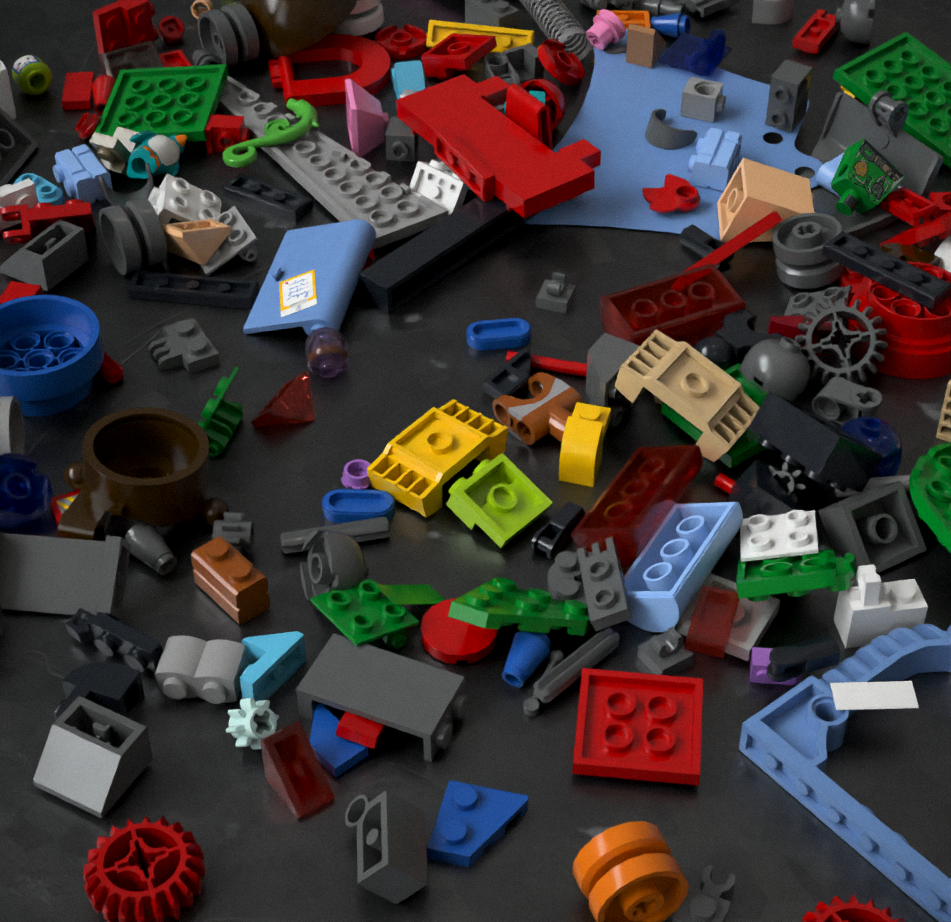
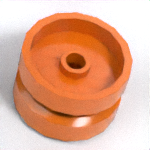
(630, 875)

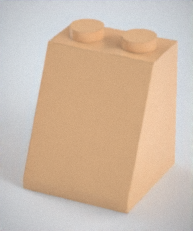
(755, 193)

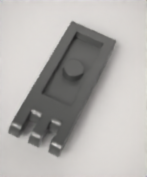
(604, 585)

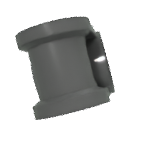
(499, 65)
(846, 400)

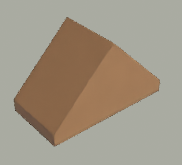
(643, 46)

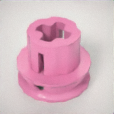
(605, 30)

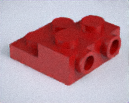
(124, 24)
(456, 53)

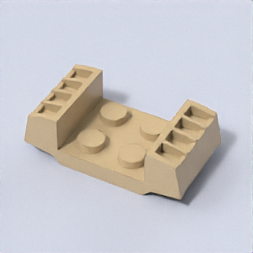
(691, 388)

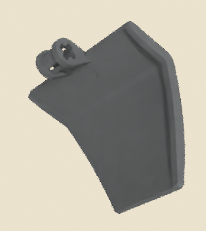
(882, 128)

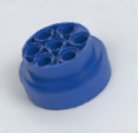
(48, 352)

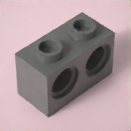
(788, 95)

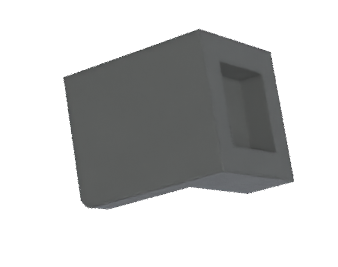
(525, 62)

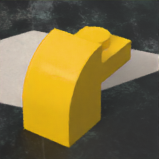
(582, 444)

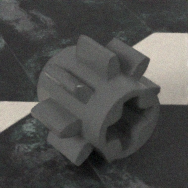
(794, 485)
(235, 530)

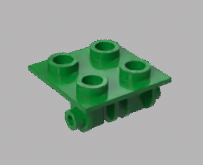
(221, 417)
(366, 614)

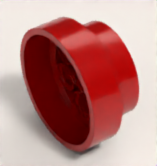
(915, 334)

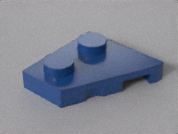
(471, 821)

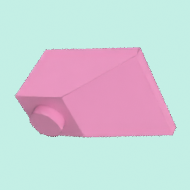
(364, 119)

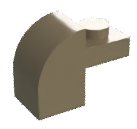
(115, 150)

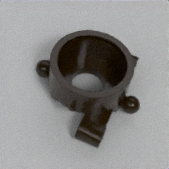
(124, 451)

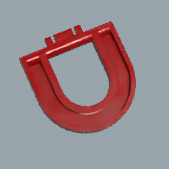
(367, 54)

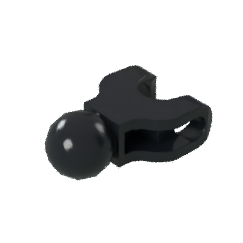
(733, 340)

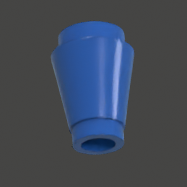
(671, 25)
(525, 656)

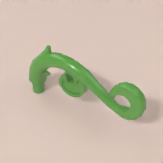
(276, 133)

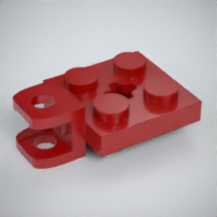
(43, 215)

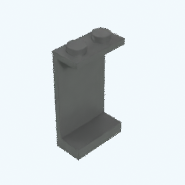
(63, 574)
(385, 690)

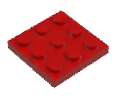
(639, 726)

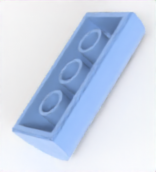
(679, 561)

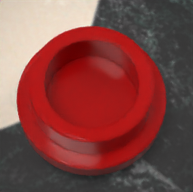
(87, 125)

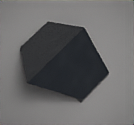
(760, 493)

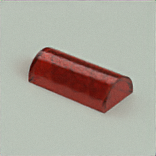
(670, 305)
(639, 499)

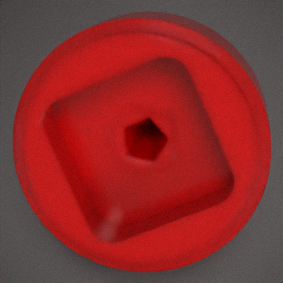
(170, 29)

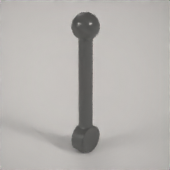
(531, 705)

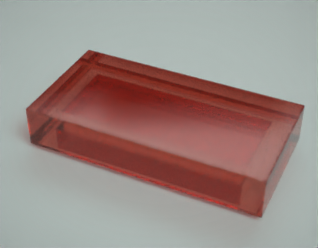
(712, 621)

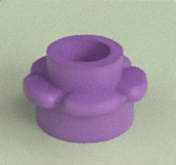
(356, 475)

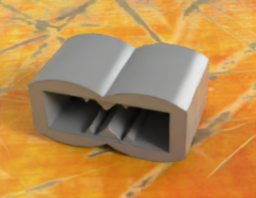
(201, 669)

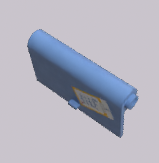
(312, 277)

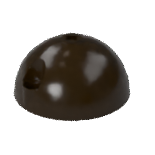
(295, 24)

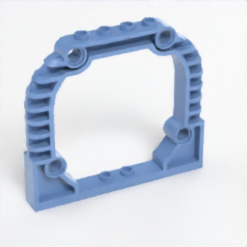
(802, 725)

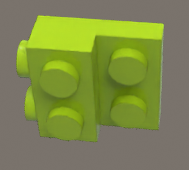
(498, 500)

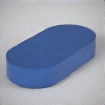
(498, 334)
(357, 504)

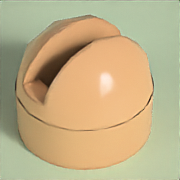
(197, 11)

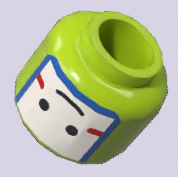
(32, 75)

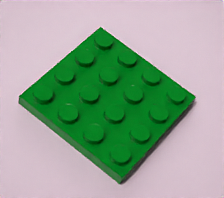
(165, 100)

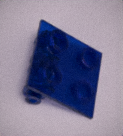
(697, 54)

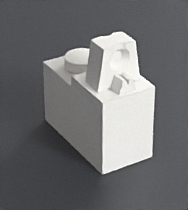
(877, 607)

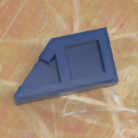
(333, 751)

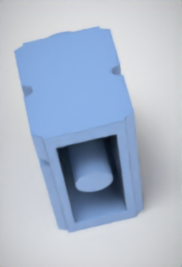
(715, 159)
(80, 173)

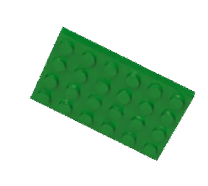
(912, 76)

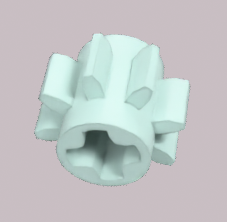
(252, 722)

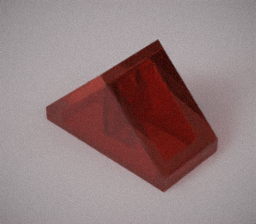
(295, 770)

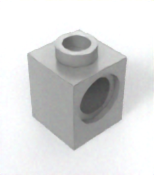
(702, 99)

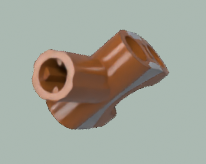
(542, 415)

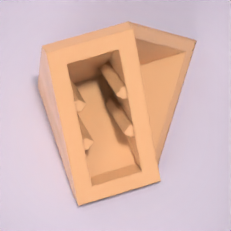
(195, 239)

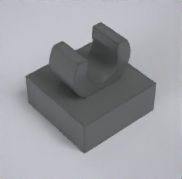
(556, 294)
(665, 653)

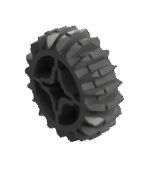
(855, 337)

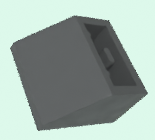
(49, 256)
(602, 370)
(92, 756)

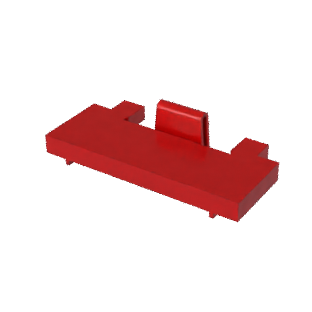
(510, 146)

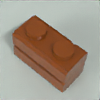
(230, 580)

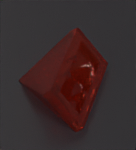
(289, 404)

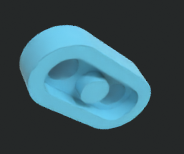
(45, 190)

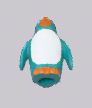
(157, 150)

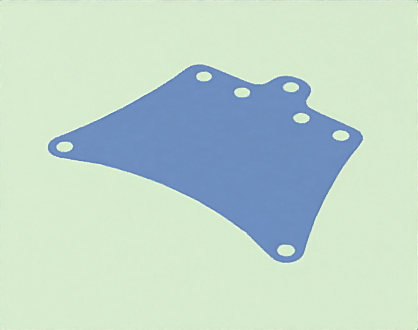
(616, 123)

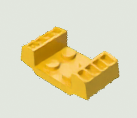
(433, 452)

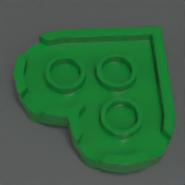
(794, 575)

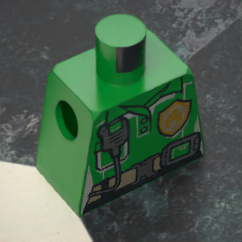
(863, 178)

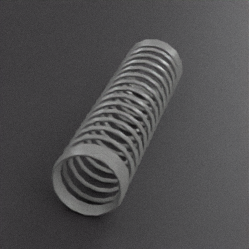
(578, 29)

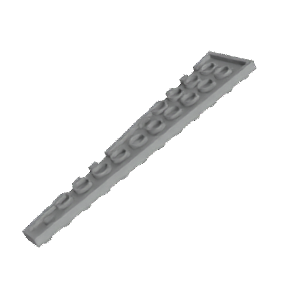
(335, 174)

